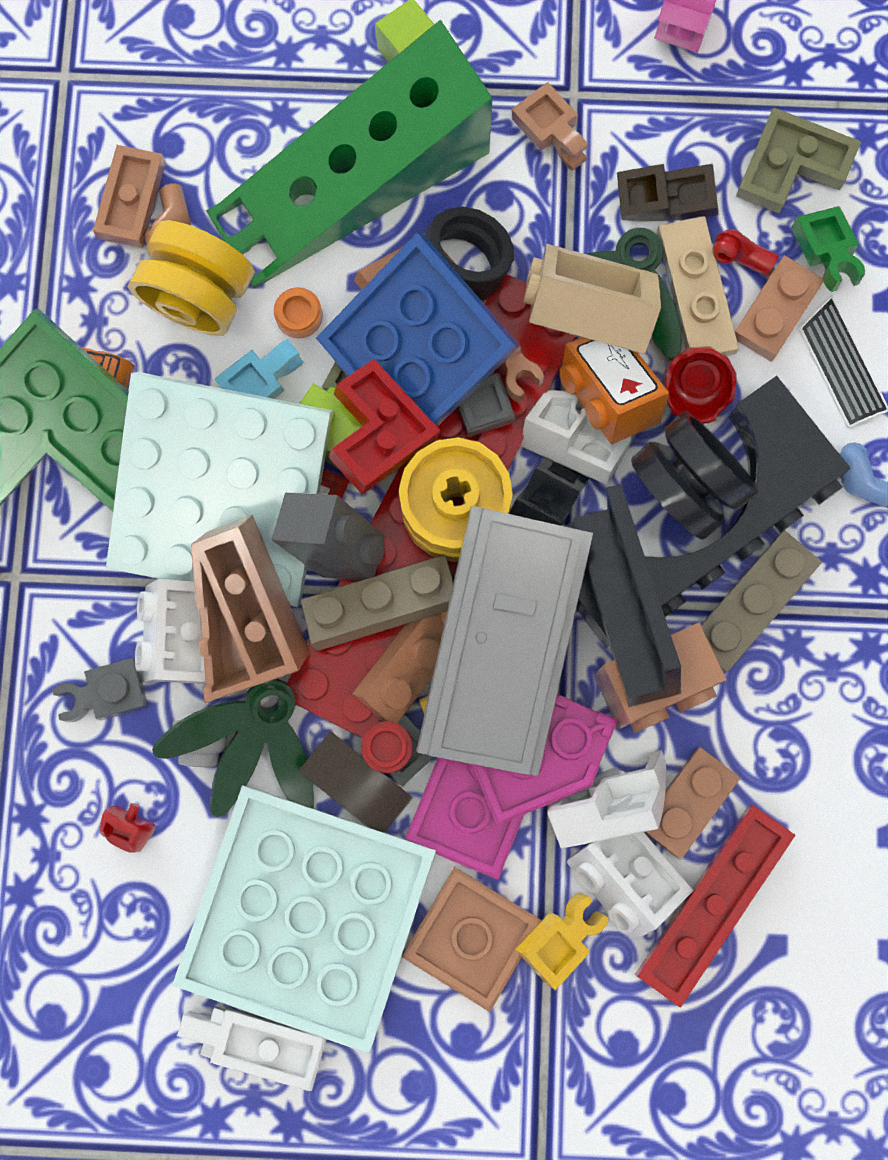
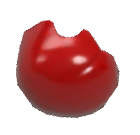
(700, 383)

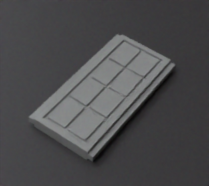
(504, 641)

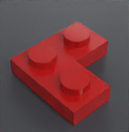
(390, 428)

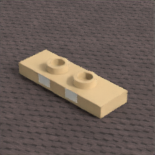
(697, 286)

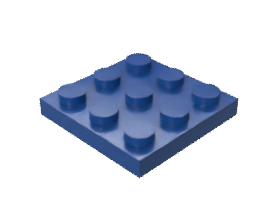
(421, 330)

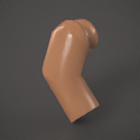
(174, 207)

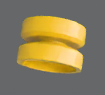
(191, 277)
(446, 471)

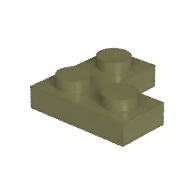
(791, 148)

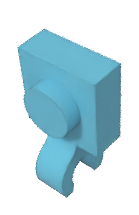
(260, 376)

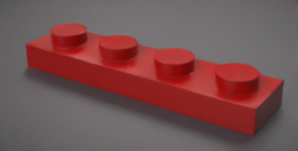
(715, 905)

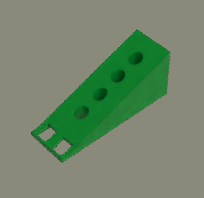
(391, 137)

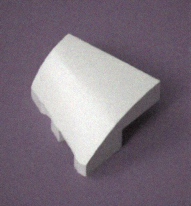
(562, 433)
(613, 806)

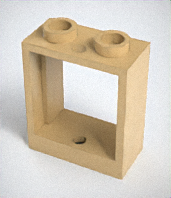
(593, 298)

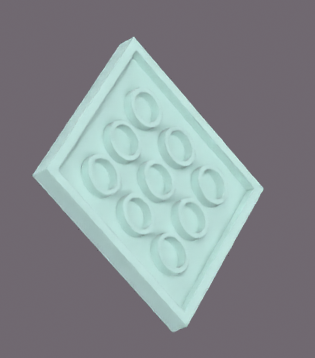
(206, 460)
(304, 919)

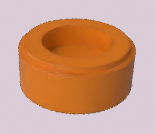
(298, 312)

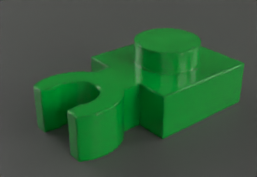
(831, 242)

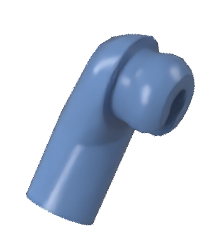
(860, 478)

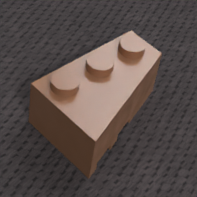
(243, 611)

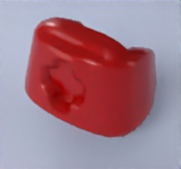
(125, 829)

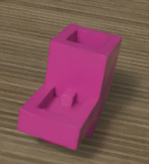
(684, 22)

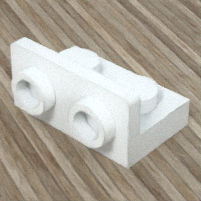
(170, 634)
(630, 882)

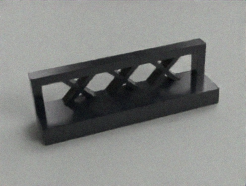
(629, 604)

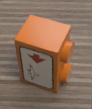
(613, 387)

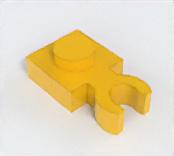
(556, 943)

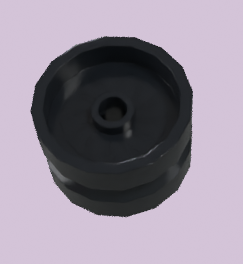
(693, 475)

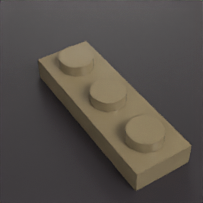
(758, 598)
(378, 603)

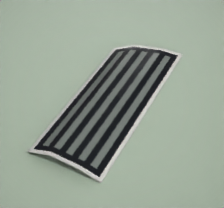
(842, 364)

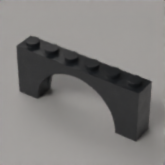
(788, 464)

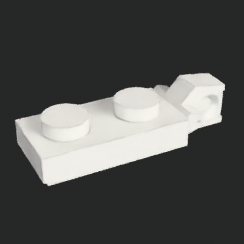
(256, 1045)

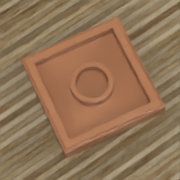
(471, 939)

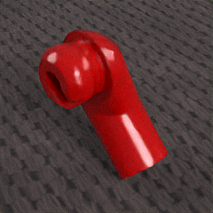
(734, 246)

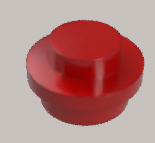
(386, 747)

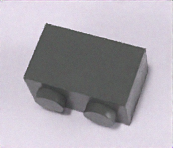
(328, 536)

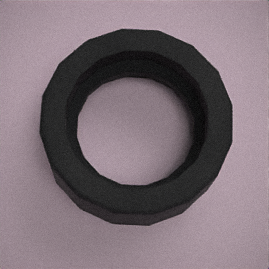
(481, 231)

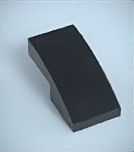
(549, 493)

